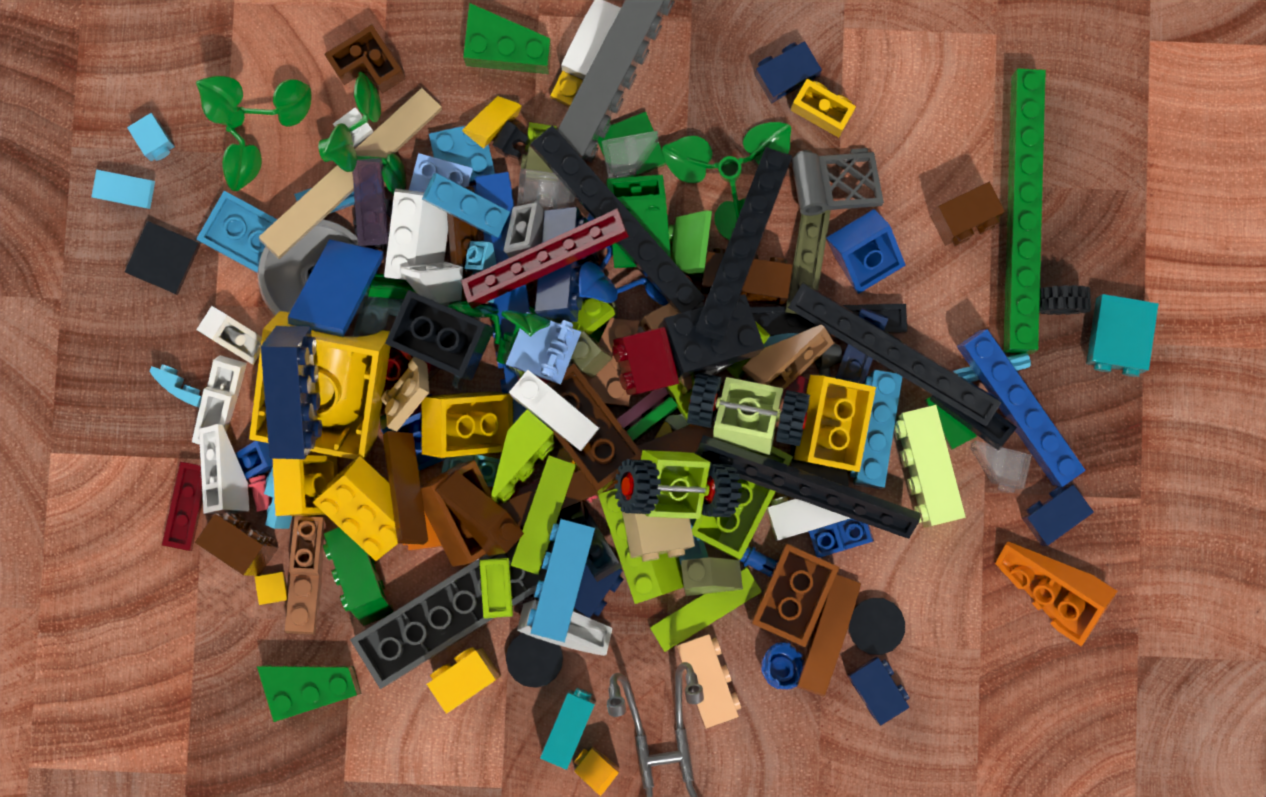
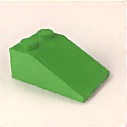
(690, 243)

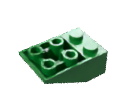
(647, 203)

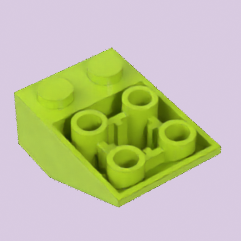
(523, 445)

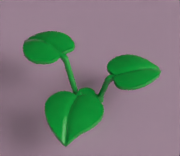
(219, 103)
(340, 146)
(691, 154)
(527, 322)

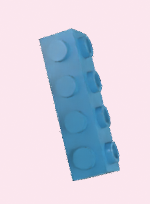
(880, 430)
(562, 581)

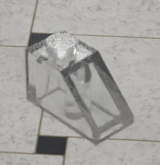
(627, 154)
(1002, 467)

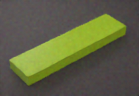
(543, 514)
(703, 612)

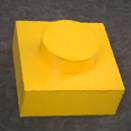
(566, 88)

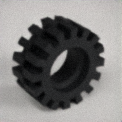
(1065, 300)

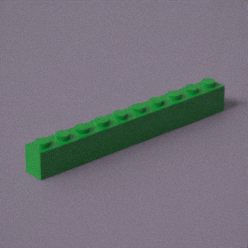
(1024, 211)

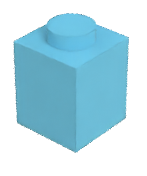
(151, 137)

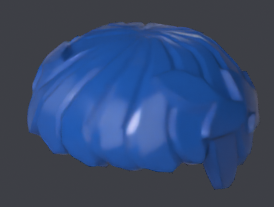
(782, 666)

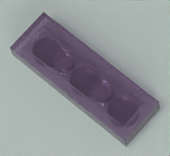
(370, 202)

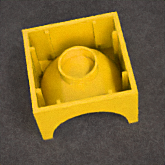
(349, 390)

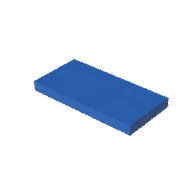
(335, 287)

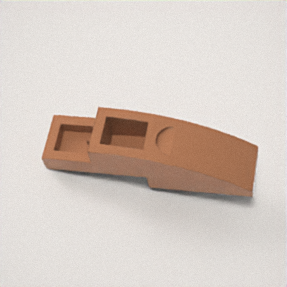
(305, 575)

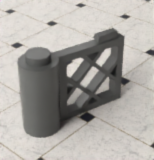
(814, 180)

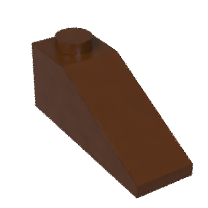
(480, 515)

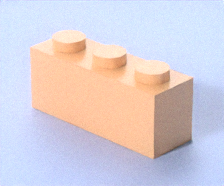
(718, 702)

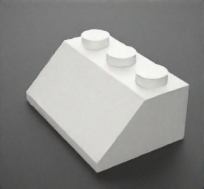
(415, 233)

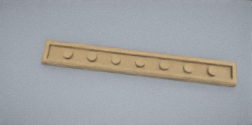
(339, 184)

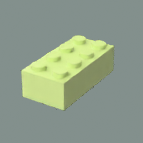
(929, 466)

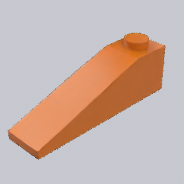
(1064, 593)

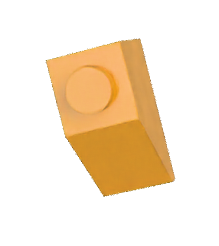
(595, 769)

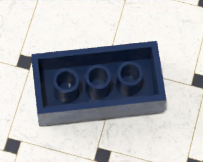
(291, 392)

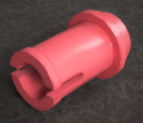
(258, 487)

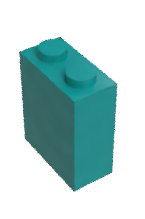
(1122, 335)
(568, 728)

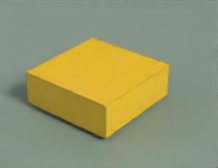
(271, 588)

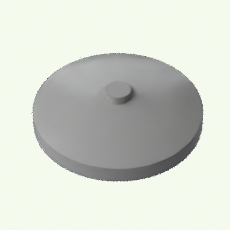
(284, 278)

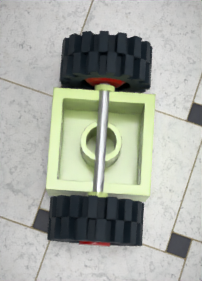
(748, 412)

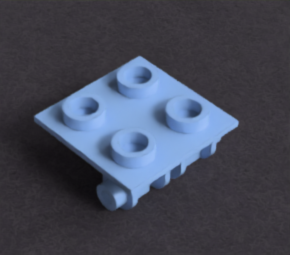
(427, 165)
(546, 351)

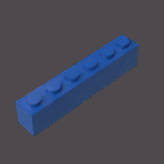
(1021, 408)

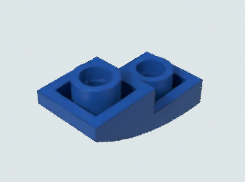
(840, 537)

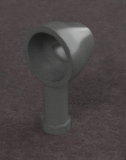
(829, 358)

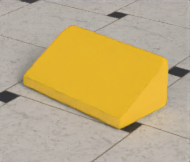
(491, 120)

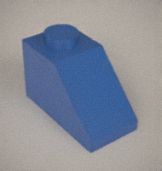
(255, 459)

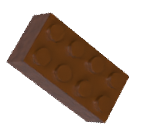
(608, 446)

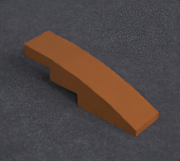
(829, 636)

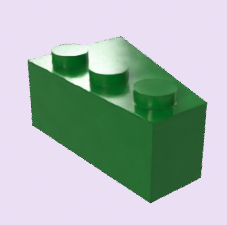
(503, 44)
(357, 577)
(305, 688)

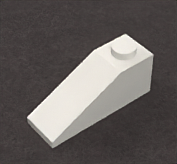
(553, 410)
(222, 476)
(797, 517)

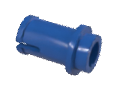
(758, 561)

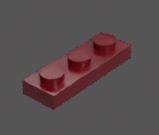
(184, 508)

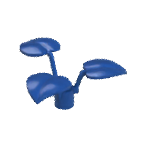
(598, 286)

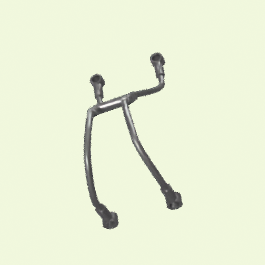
(617, 707)

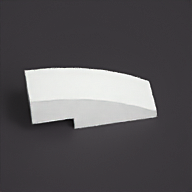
(589, 38)
(220, 394)
(583, 633)

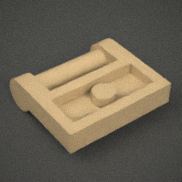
(406, 394)

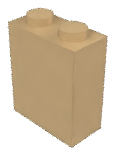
(657, 535)

